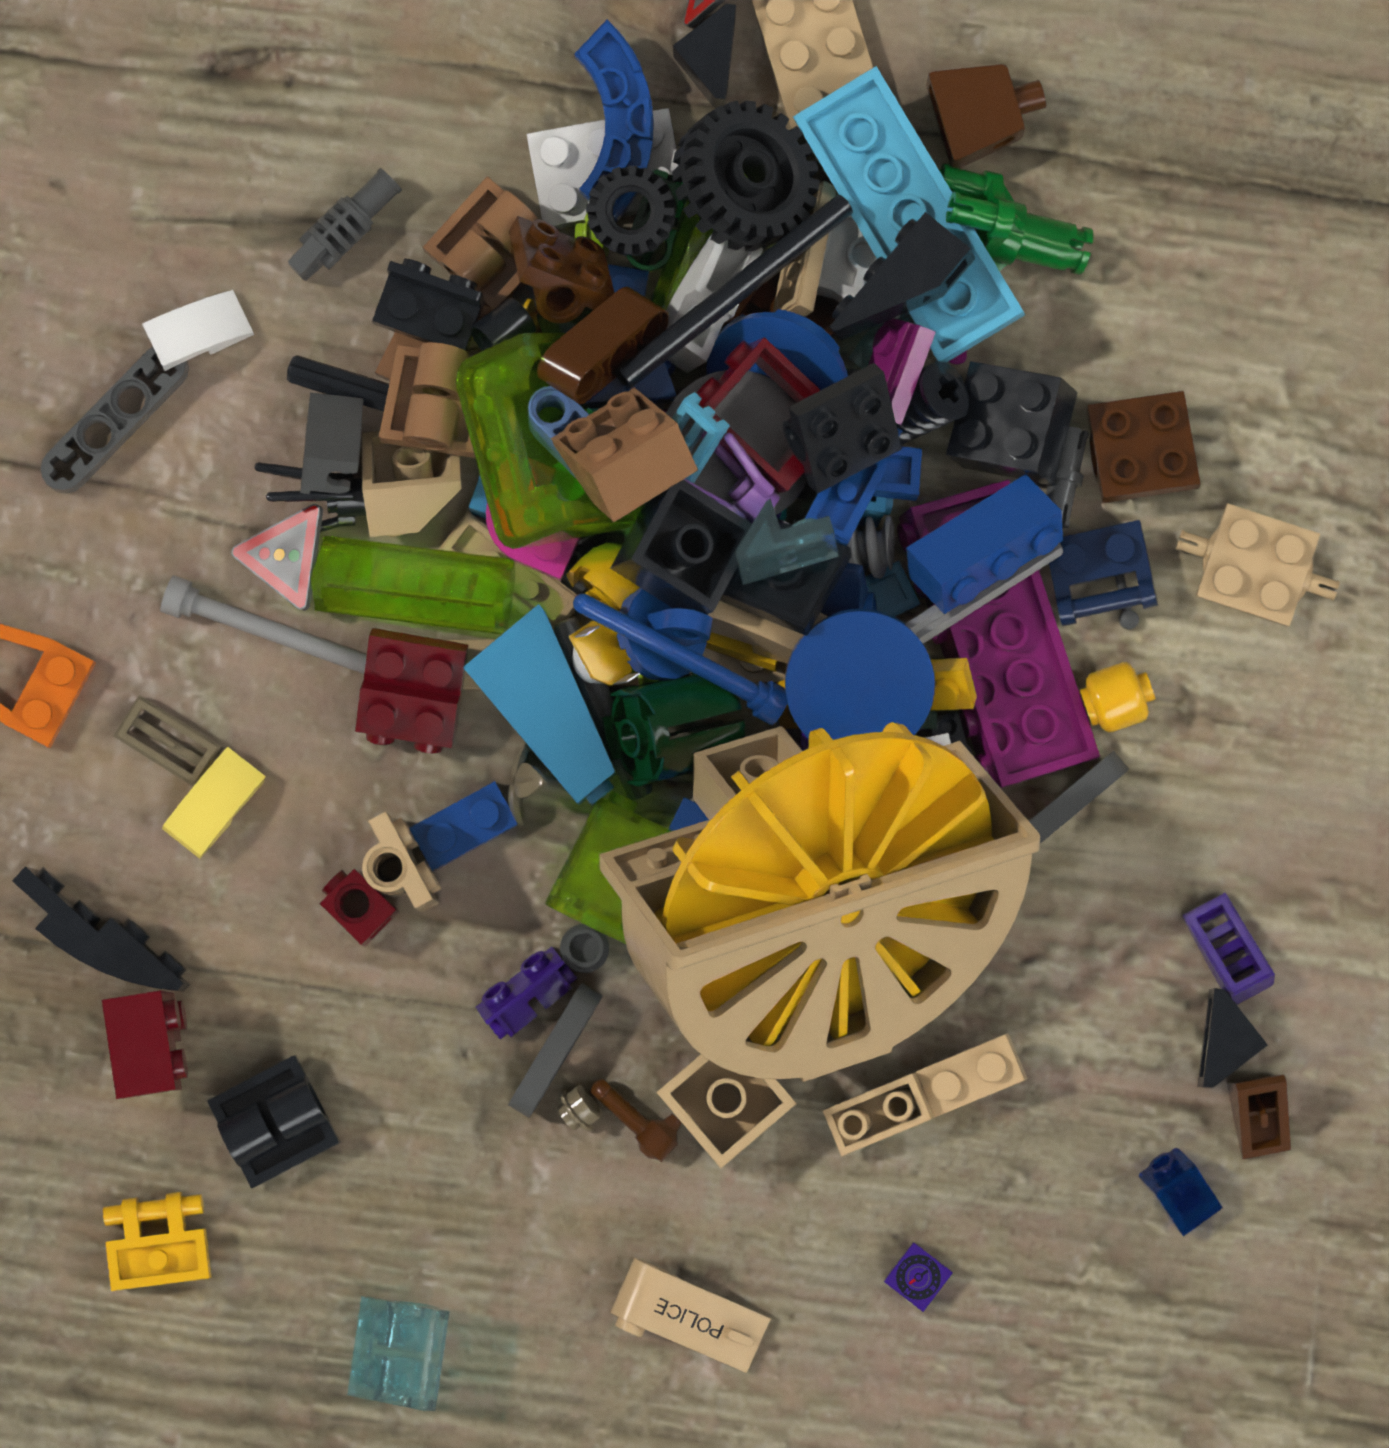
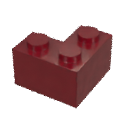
(142, 1043)

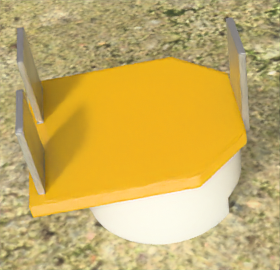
(599, 656)

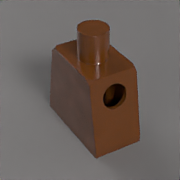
(980, 110)

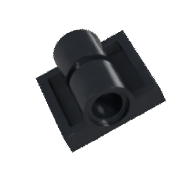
(843, 428)
(273, 1122)

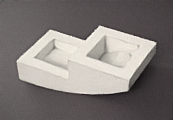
(198, 328)

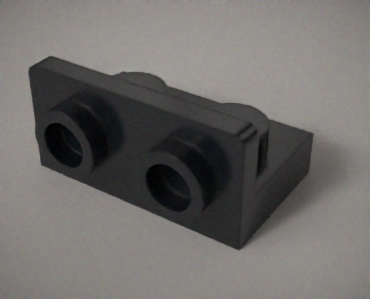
(428, 305)

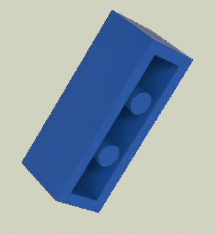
(985, 544)

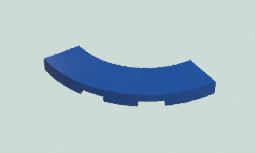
(625, 105)

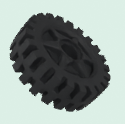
(739, 208)

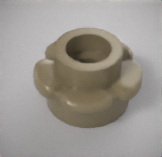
(579, 1108)

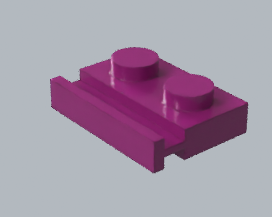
(901, 353)

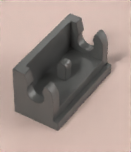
(331, 442)

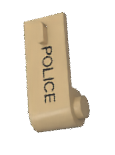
(688, 1315)

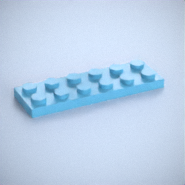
(891, 179)

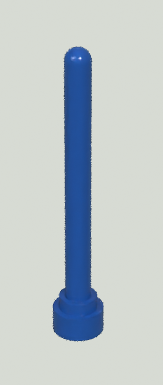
(764, 699)

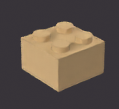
(724, 1107)

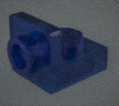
(1180, 1190)

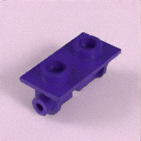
(506, 1004)

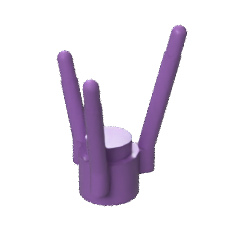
(750, 490)

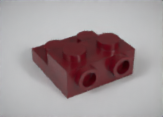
(411, 690)

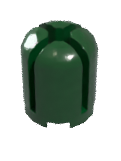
(641, 719)

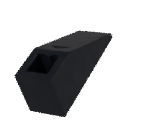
(913, 275)

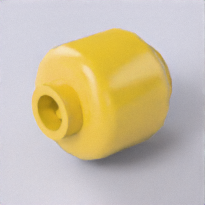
(1117, 697)

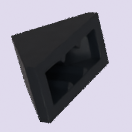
(707, 54)
(1227, 1039)

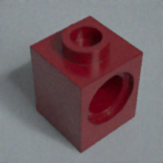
(377, 917)

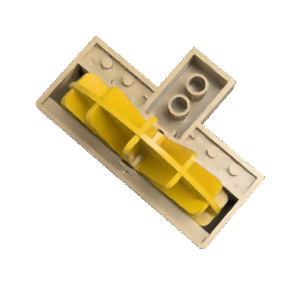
(823, 896)

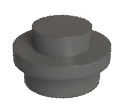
(584, 948)

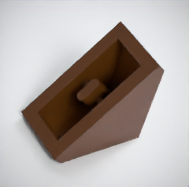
(1261, 1115)

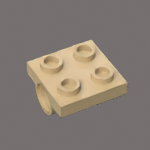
(415, 879)

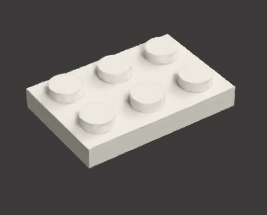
(567, 156)

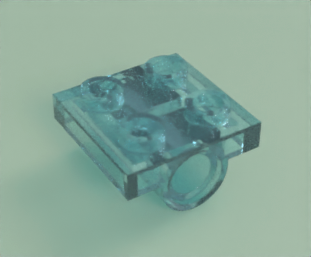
(398, 1353)

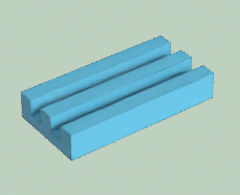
(703, 422)

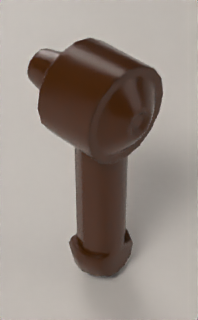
(654, 1137)

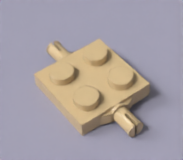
(1257, 565)

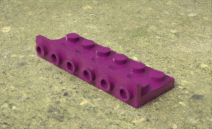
(1027, 698)

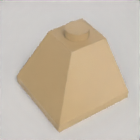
(405, 485)

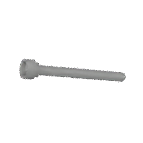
(184, 599)

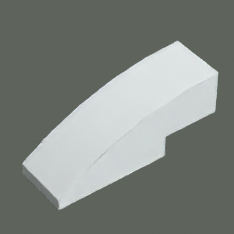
(708, 272)

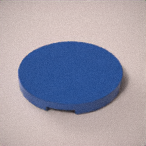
(793, 335)
(859, 675)

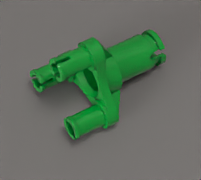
(1008, 228)

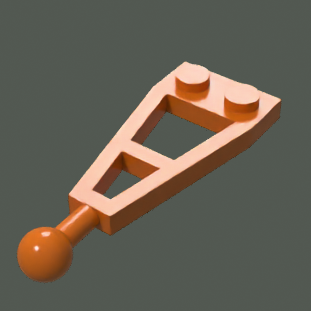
(50, 688)

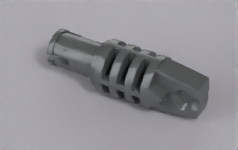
(342, 226)

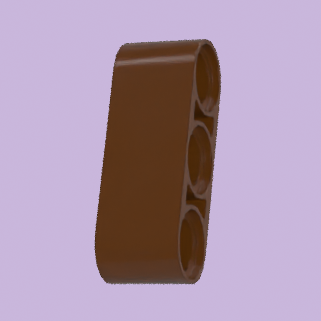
(591, 351)

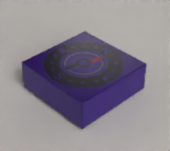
(918, 1276)

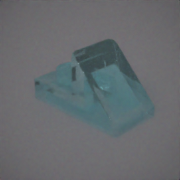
(774, 551)

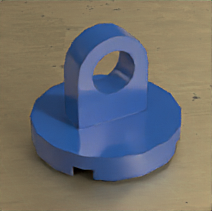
(681, 625)

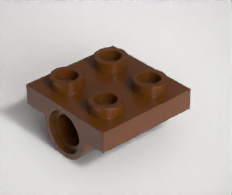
(562, 269)
(1142, 447)

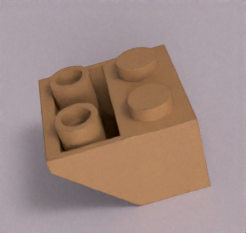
(625, 453)

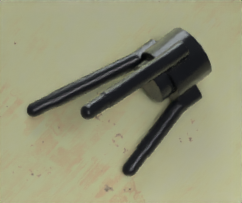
(346, 505)

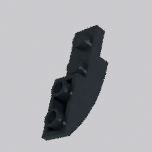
(113, 949)

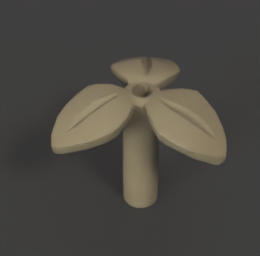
(530, 781)

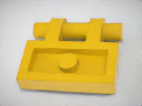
(160, 1257)

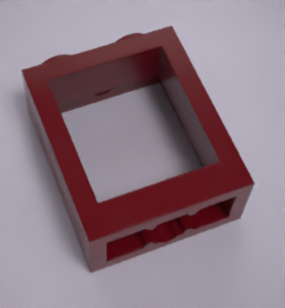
(787, 376)

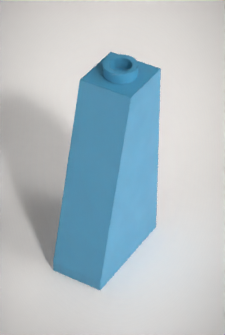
(539, 697)

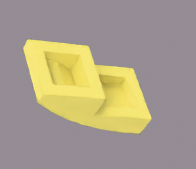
(213, 802)

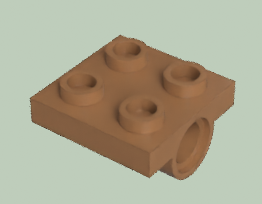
(478, 242)
(424, 401)

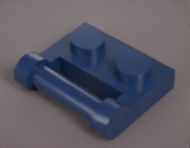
(1101, 556)

